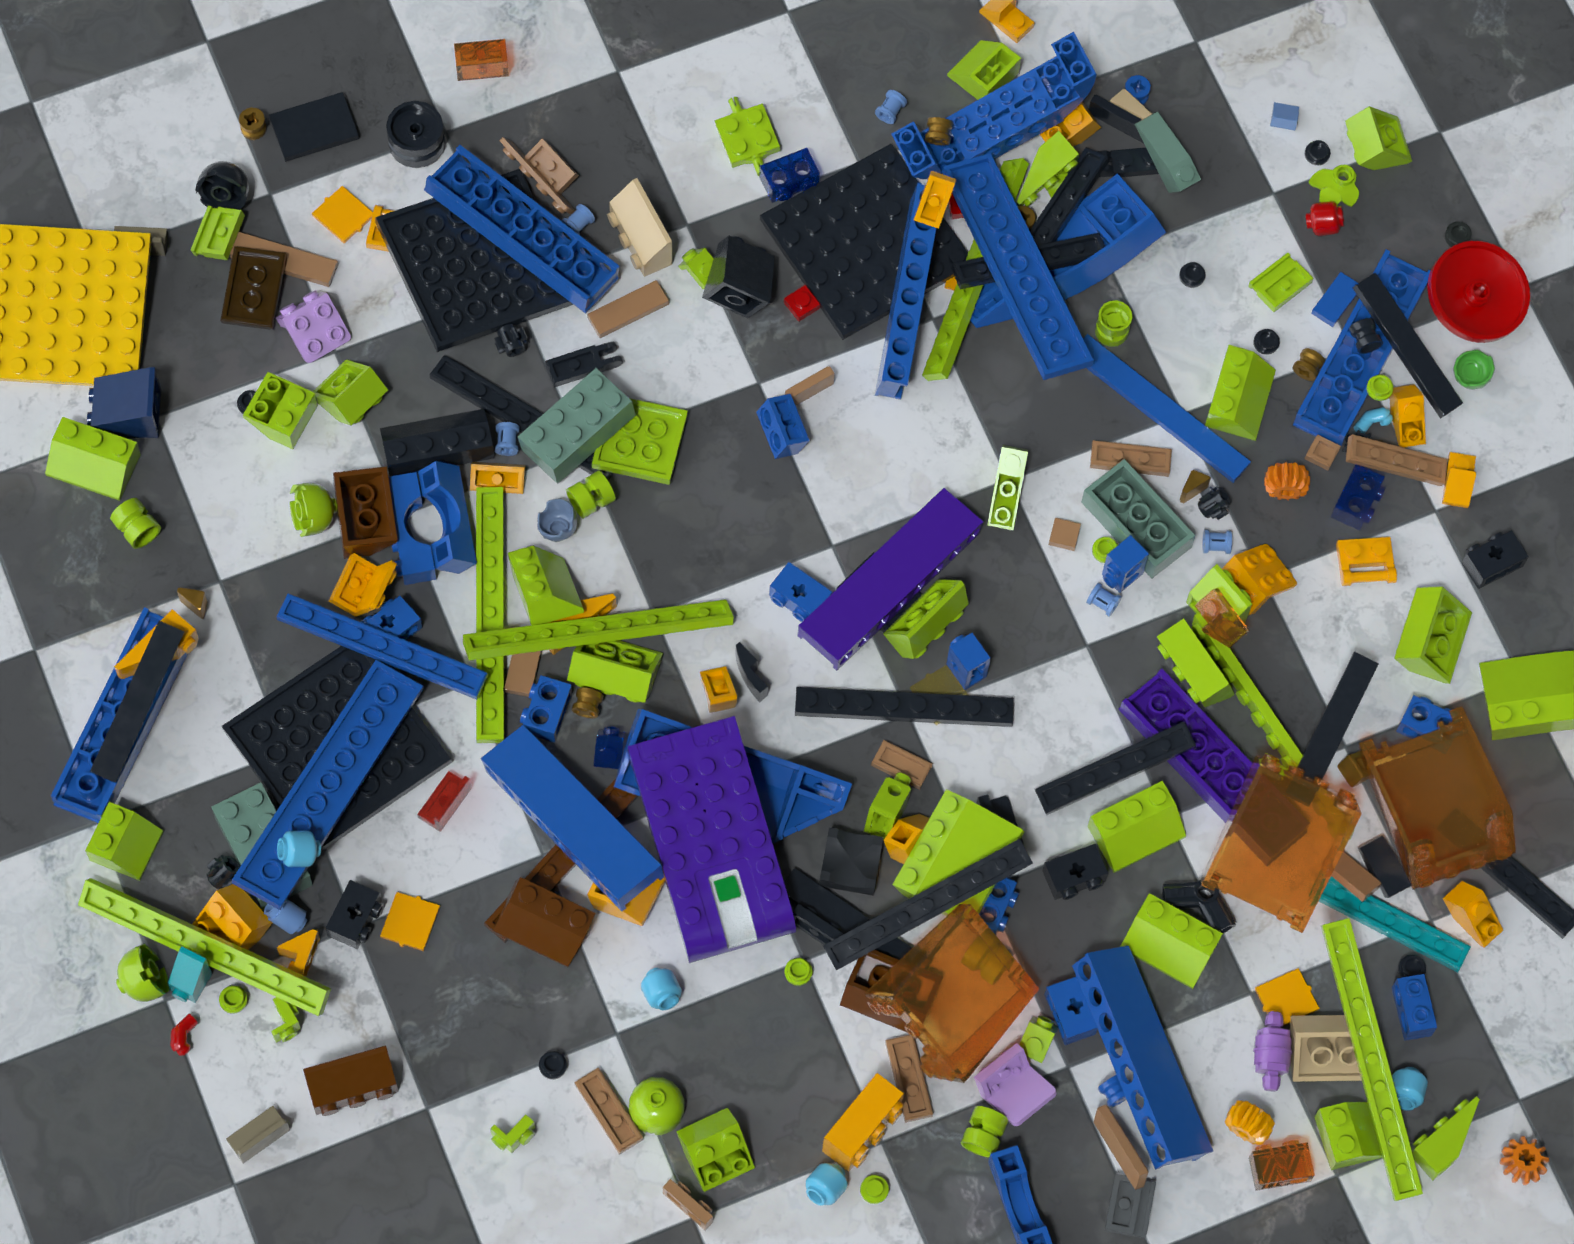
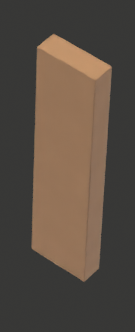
(298, 262)
(1396, 460)

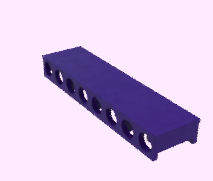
(890, 578)
(1209, 768)

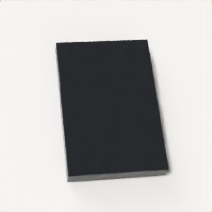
(313, 126)

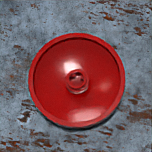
(1478, 291)

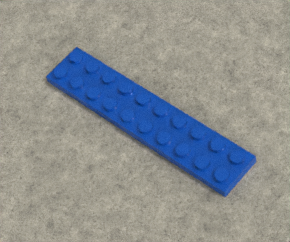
(1018, 267)
(330, 779)

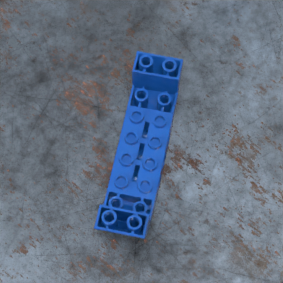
(1007, 114)

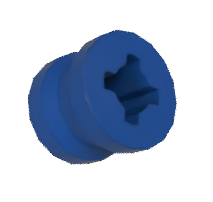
(1142, 88)
(1112, 1091)

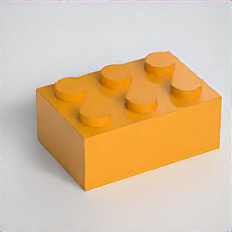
(863, 1123)

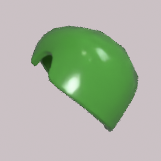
(1473, 369)

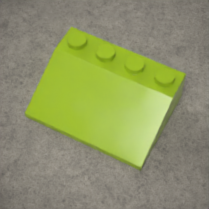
(951, 841)

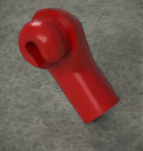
(179, 1035)

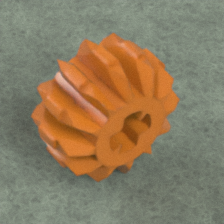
(1287, 481)
(1518, 1167)

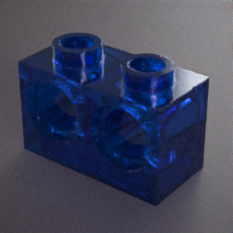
(786, 170)
(1356, 496)

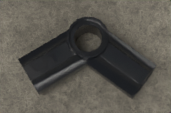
(1213, 909)

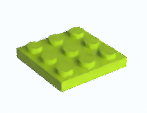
(645, 444)

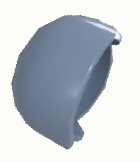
(557, 520)

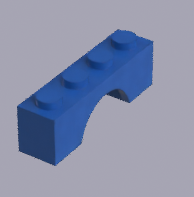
(444, 489)
(416, 558)
(1016, 1197)

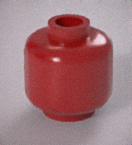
(1325, 218)

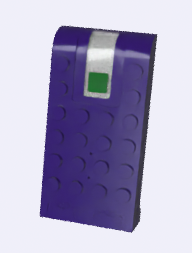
(712, 839)

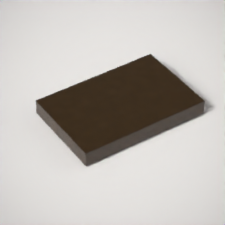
(253, 288)

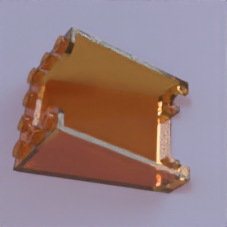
(1440, 801)
(1282, 841)
(955, 994)

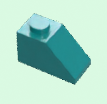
(189, 975)

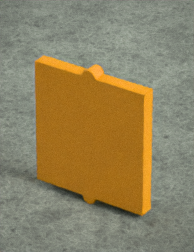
(343, 214)
(410, 921)
(1288, 996)

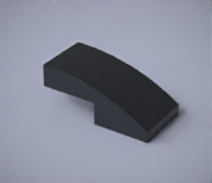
(747, 667)
(1385, 866)

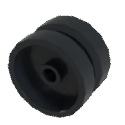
(415, 134)

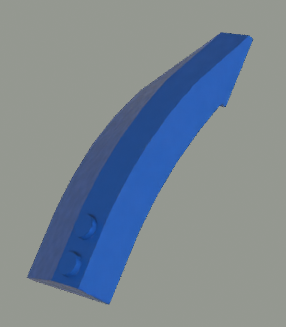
(1126, 231)
(787, 791)

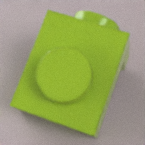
(698, 264)
(291, 1025)
(1038, 1037)
(520, 1134)

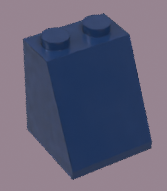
(126, 404)

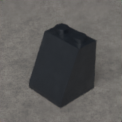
(740, 277)

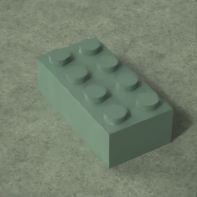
(576, 425)
(1131, 507)
(242, 823)

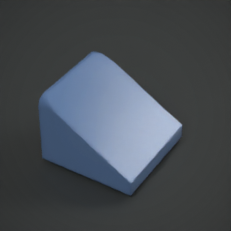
(1284, 116)

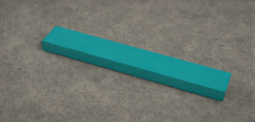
(1396, 925)

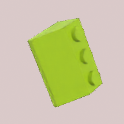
(1240, 393)
(92, 458)
(544, 585)
(927, 618)
(1433, 634)
(1194, 665)
(615, 669)
(1137, 826)
(1171, 940)

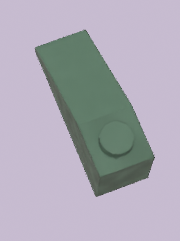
(1167, 154)

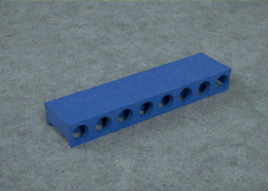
(522, 231)
(906, 303)
(1343, 379)
(77, 787)
(572, 817)
(1145, 1054)

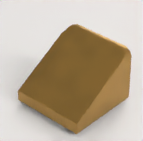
(1194, 485)
(194, 600)
(1353, 769)

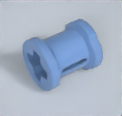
(890, 107)
(579, 218)
(507, 438)
(1217, 541)
(1104, 599)

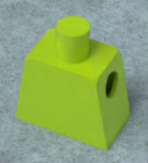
(888, 805)

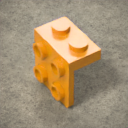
(1260, 574)
(362, 585)

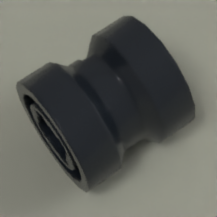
(1366, 336)

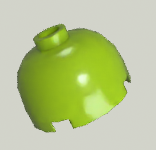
(312, 508)
(140, 975)
(656, 1106)

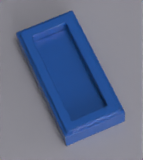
(1335, 300)

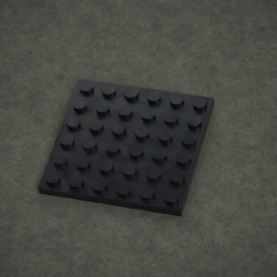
(850, 237)
(459, 276)
(291, 722)

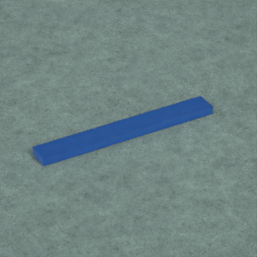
(1165, 412)
(382, 646)

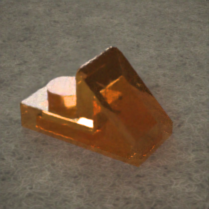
(1222, 619)

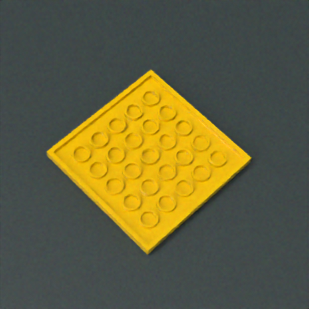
(71, 303)

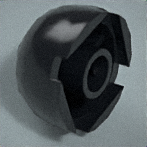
(223, 186)

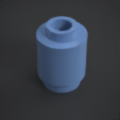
(289, 918)

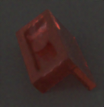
(445, 800)

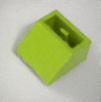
(985, 68)
(281, 410)
(1224, 582)
(715, 1149)

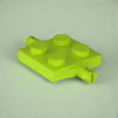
(747, 135)

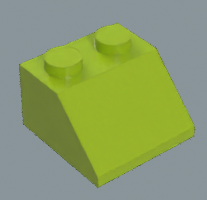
(1377, 139)
(350, 392)
(123, 841)
(1347, 1134)

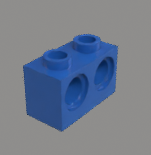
(782, 426)
(1124, 564)
(552, 709)
(1432, 714)
(998, 906)
(1414, 1007)

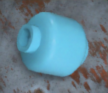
(298, 848)
(661, 988)
(1410, 1087)
(826, 1184)

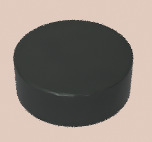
(1457, 233)

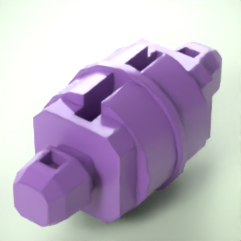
(1272, 1051)

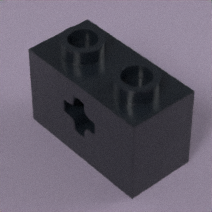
(1486, 570)
(1084, 861)
(354, 899)

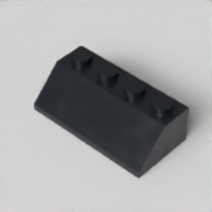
(444, 439)

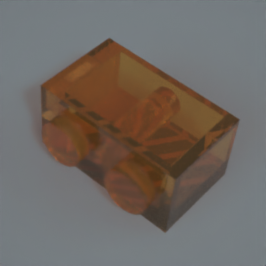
(481, 59)
(1281, 1165)

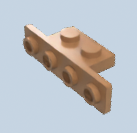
(546, 168)

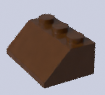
(364, 511)
(543, 922)
(864, 975)
(351, 1081)

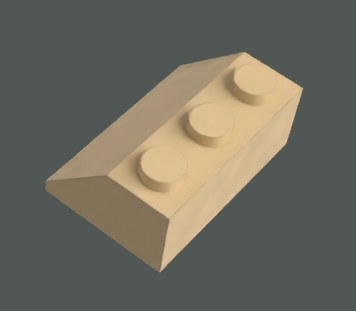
(640, 229)
(1322, 1049)

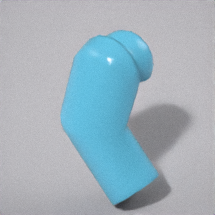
(1372, 416)

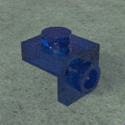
(609, 747)

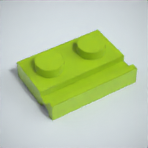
(217, 232)
(1280, 282)

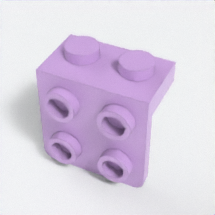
(314, 326)
(1014, 1086)

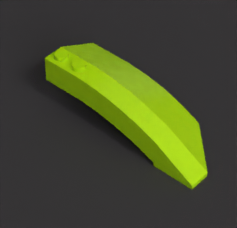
(1529, 694)

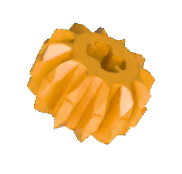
(1249, 1122)

